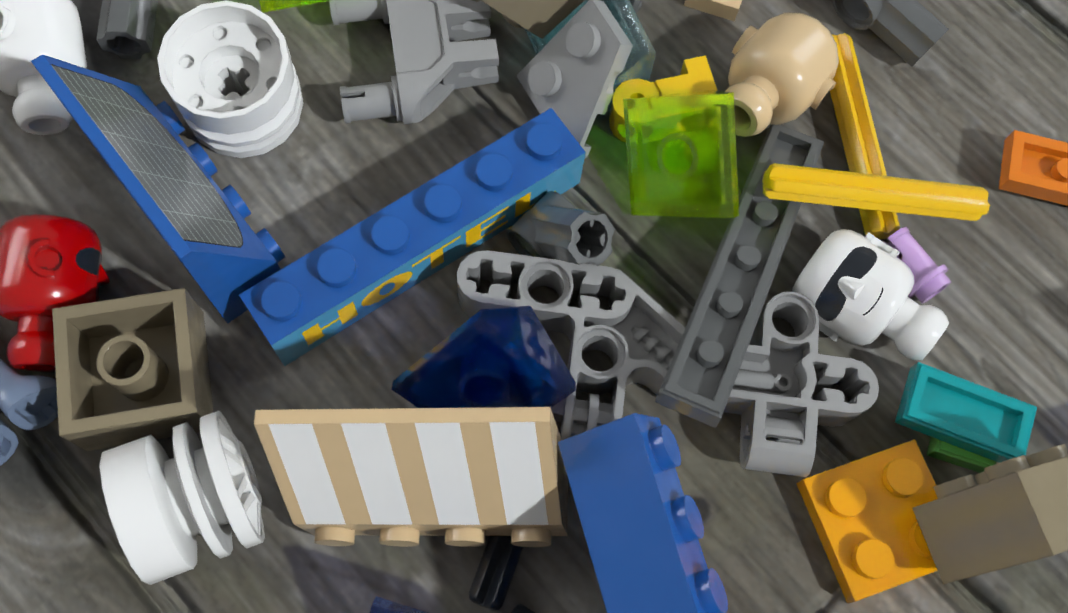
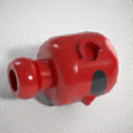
(45, 267)

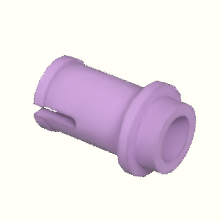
(928, 277)

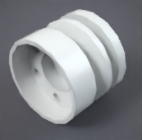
(227, 52)
(167, 502)

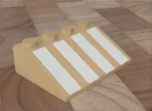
(419, 473)

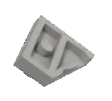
(579, 69)

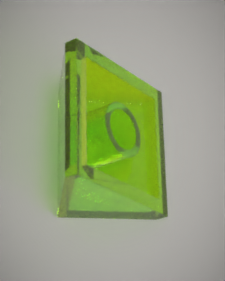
(682, 154)

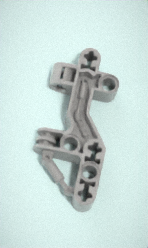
(641, 340)

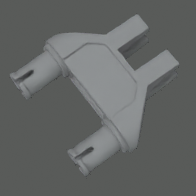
(425, 55)

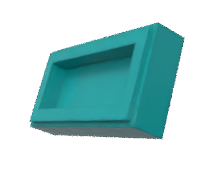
(965, 414)

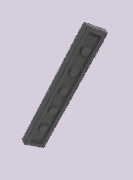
(736, 286)

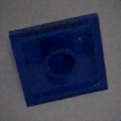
(490, 363)

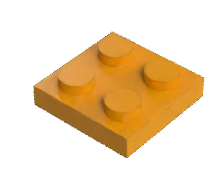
(869, 519)

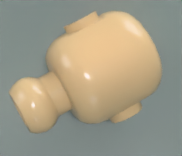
(780, 71)

